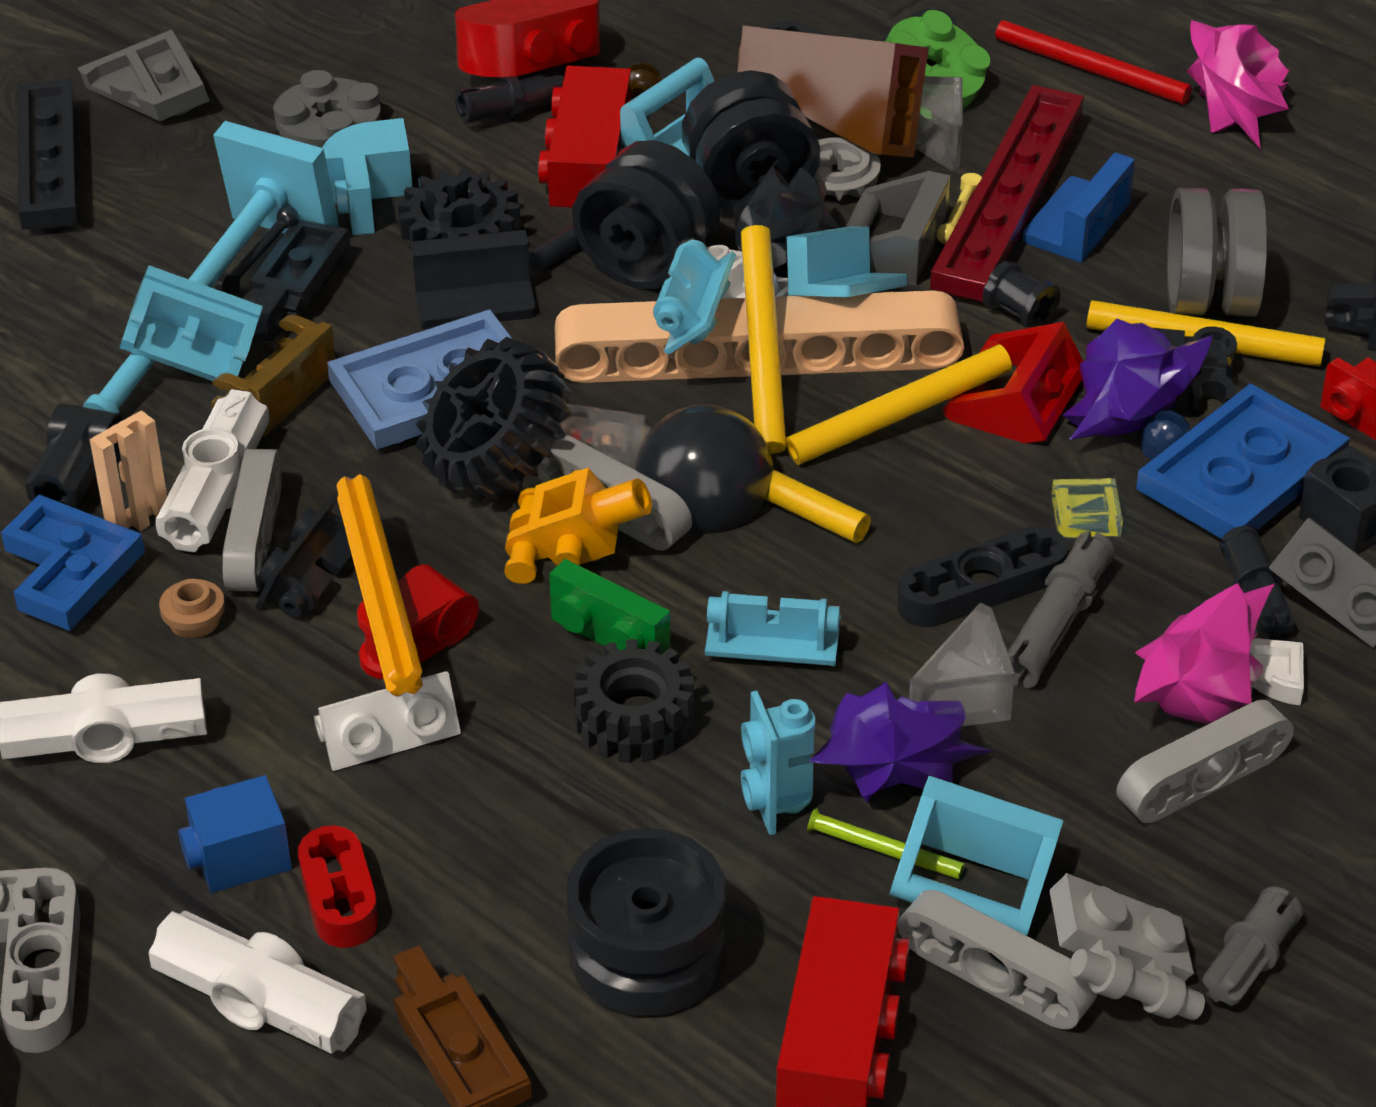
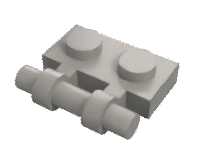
(1125, 947)

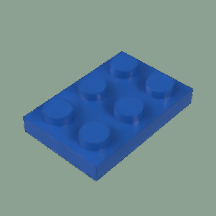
(1240, 462)

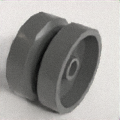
(1216, 252)

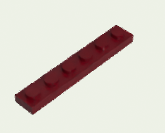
(1007, 192)

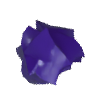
(1130, 377)
(896, 740)

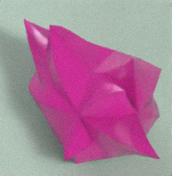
(1237, 76)
(1205, 659)

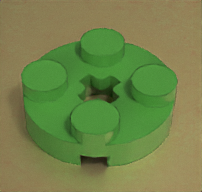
(948, 46)

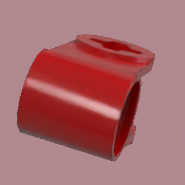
(437, 614)

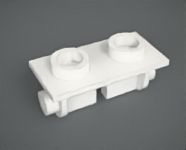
(387, 724)

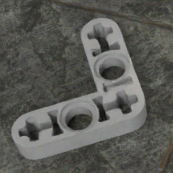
(20, 898)

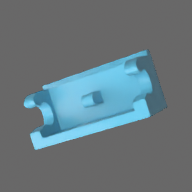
(190, 325)

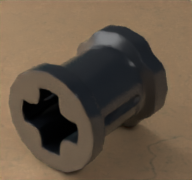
(1021, 295)

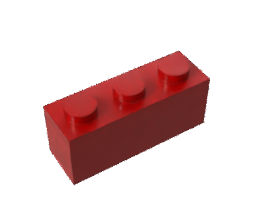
(582, 129)
(842, 1006)

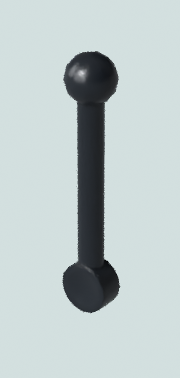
(230, 283)

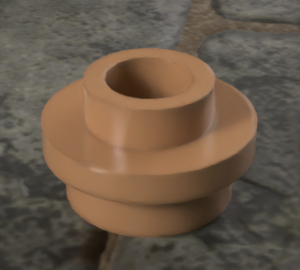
(192, 607)

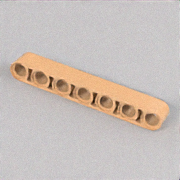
(813, 335)

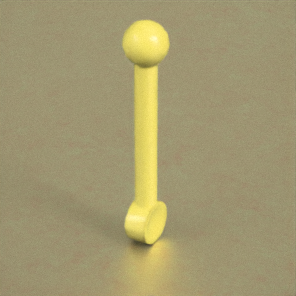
(968, 185)

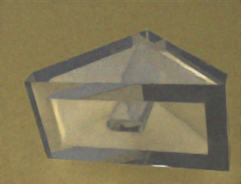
(941, 120)
(970, 669)

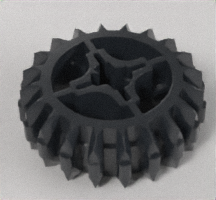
(493, 419)

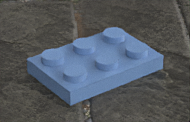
(393, 379)

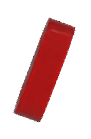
(350, 883)

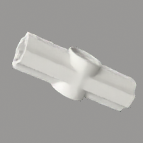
(211, 470)
(102, 718)
(258, 981)

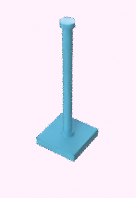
(259, 178)

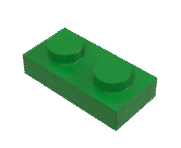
(605, 610)

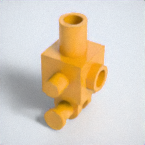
(570, 521)

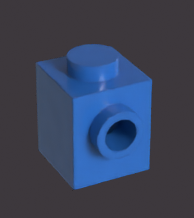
(235, 834)

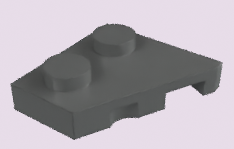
(148, 77)

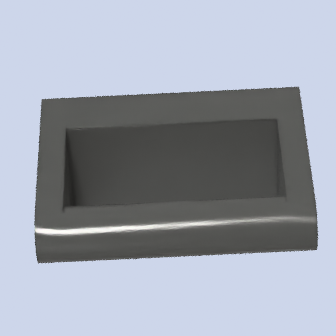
(923, 205)

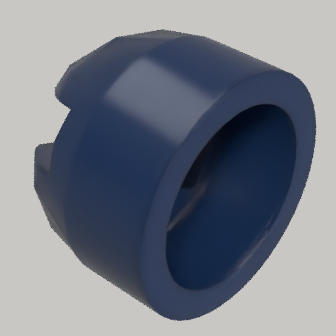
(1162, 431)

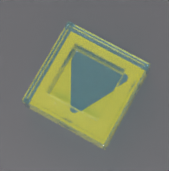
(1087, 506)

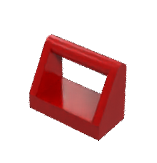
(1034, 394)

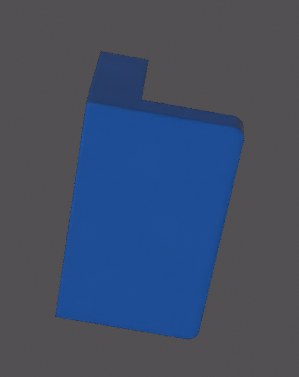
(1083, 210)

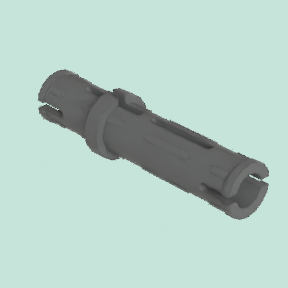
(1067, 593)

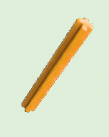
(379, 586)

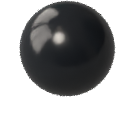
(712, 463)

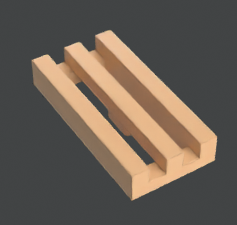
(138, 468)

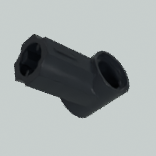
(68, 462)

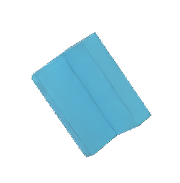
(835, 264)

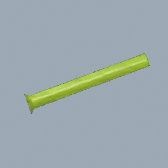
(882, 844)

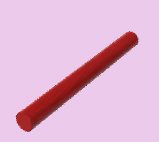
(1093, 62)

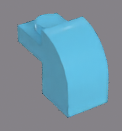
(366, 165)

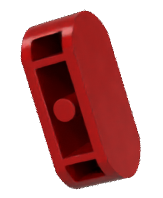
(525, 35)

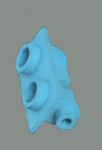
(692, 294)
(797, 633)
(778, 752)

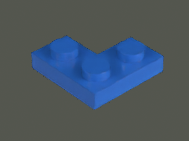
(76, 557)

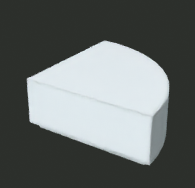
(1282, 669)

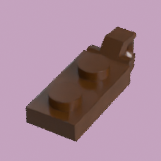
(456, 1036)

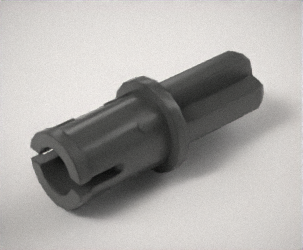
(1251, 946)

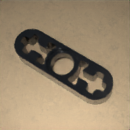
(943, 592)

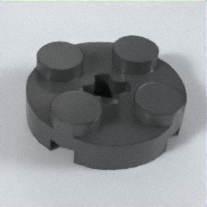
(324, 106)

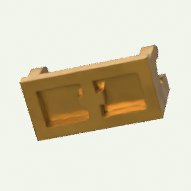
(289, 372)

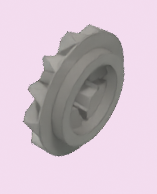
(857, 167)

